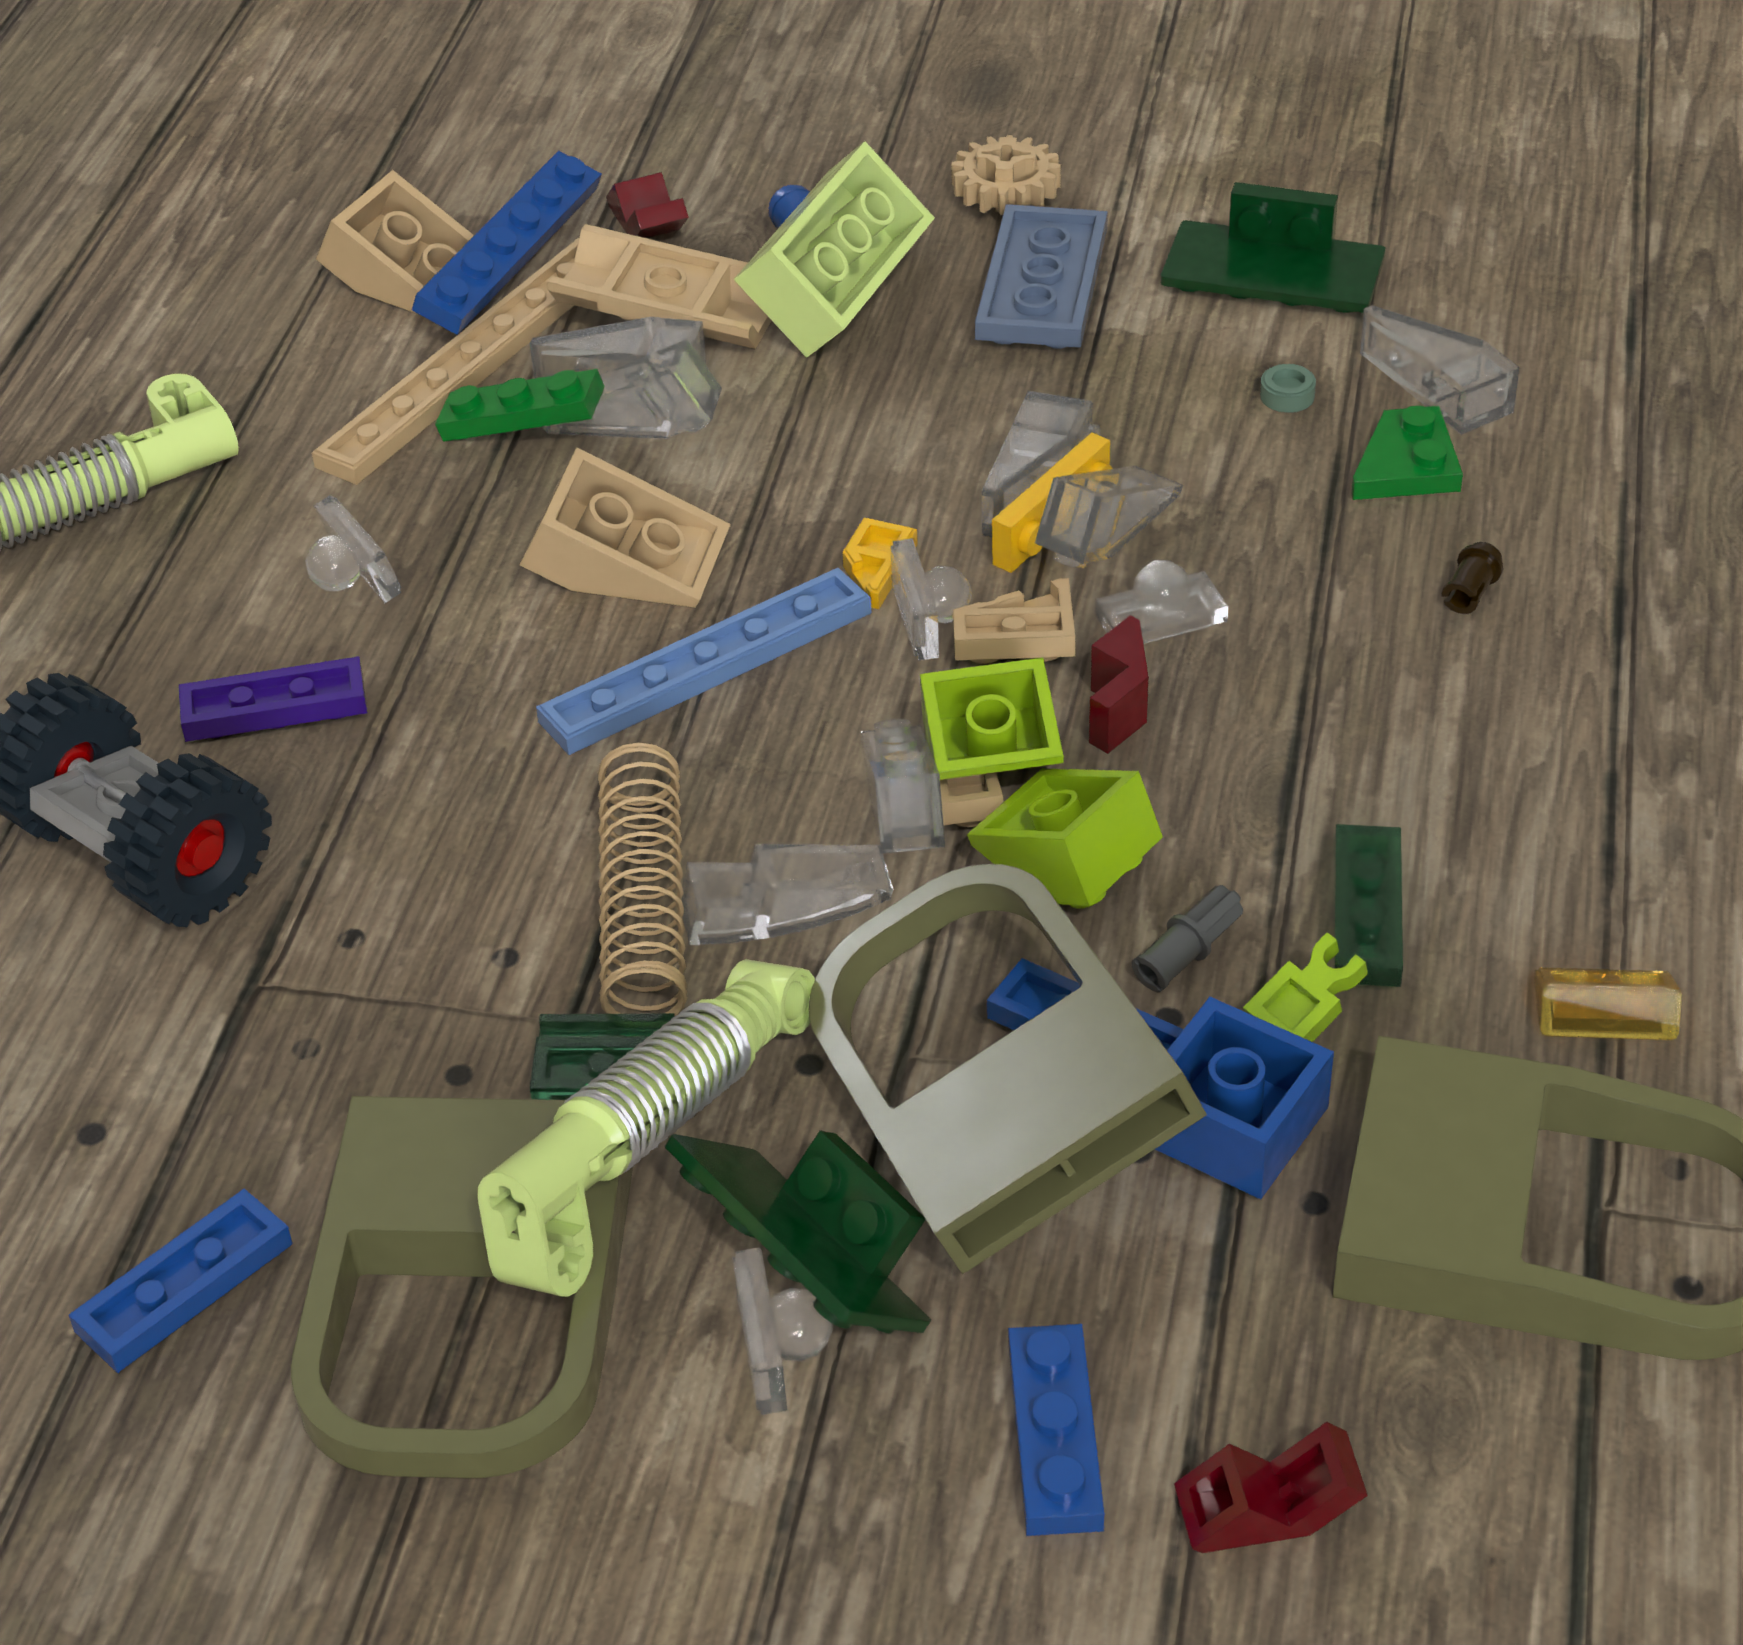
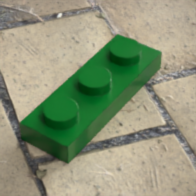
(520, 404)

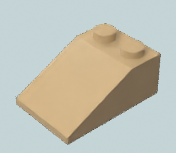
(391, 242)
(623, 537)

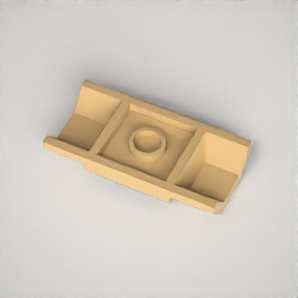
(661, 280)

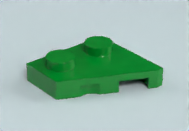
(1408, 456)

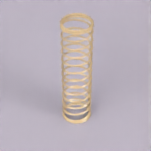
(620, 801)

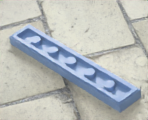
(702, 660)

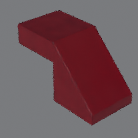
(645, 206)
(1119, 685)
(1251, 1501)

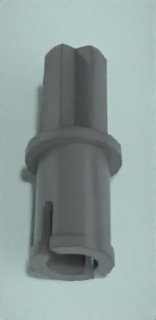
(1187, 938)

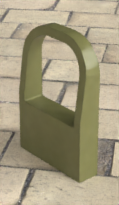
(1033, 1112)
(1448, 1186)
(411, 1207)

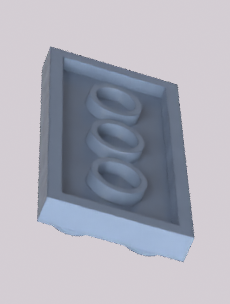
(1042, 276)

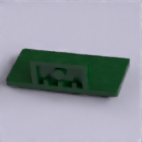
(1276, 250)
(825, 1226)

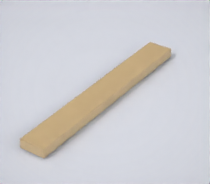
(462, 362)

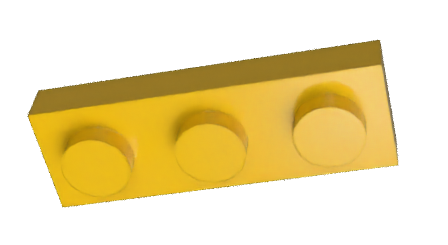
(1018, 524)

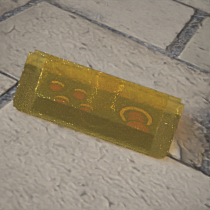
(1607, 1003)

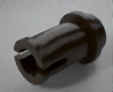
(1477, 568)

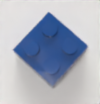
(1258, 1094)

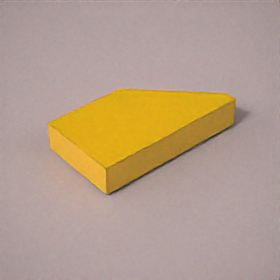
(869, 556)

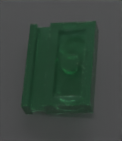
(581, 1046)

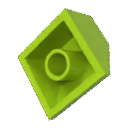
(990, 718)
(1072, 831)

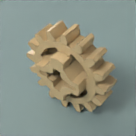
(1006, 174)

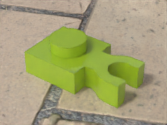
(1305, 998)

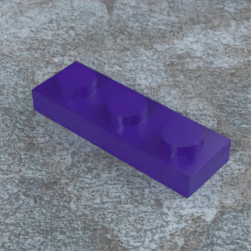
(272, 699)

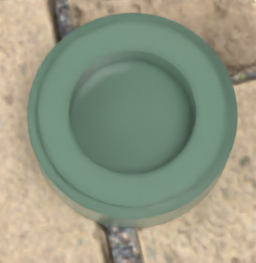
(1287, 388)

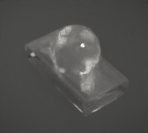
(347, 553)
(925, 597)
(1165, 602)
(774, 1329)

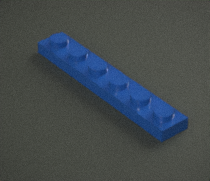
(506, 243)

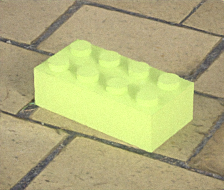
(835, 249)

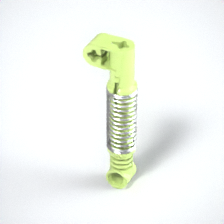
(186, 436)
(623, 1119)

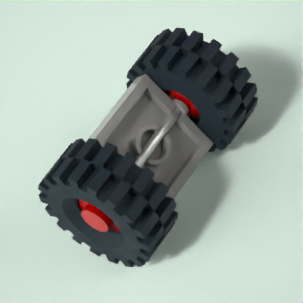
(171, 830)

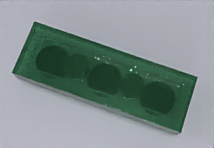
(1369, 901)

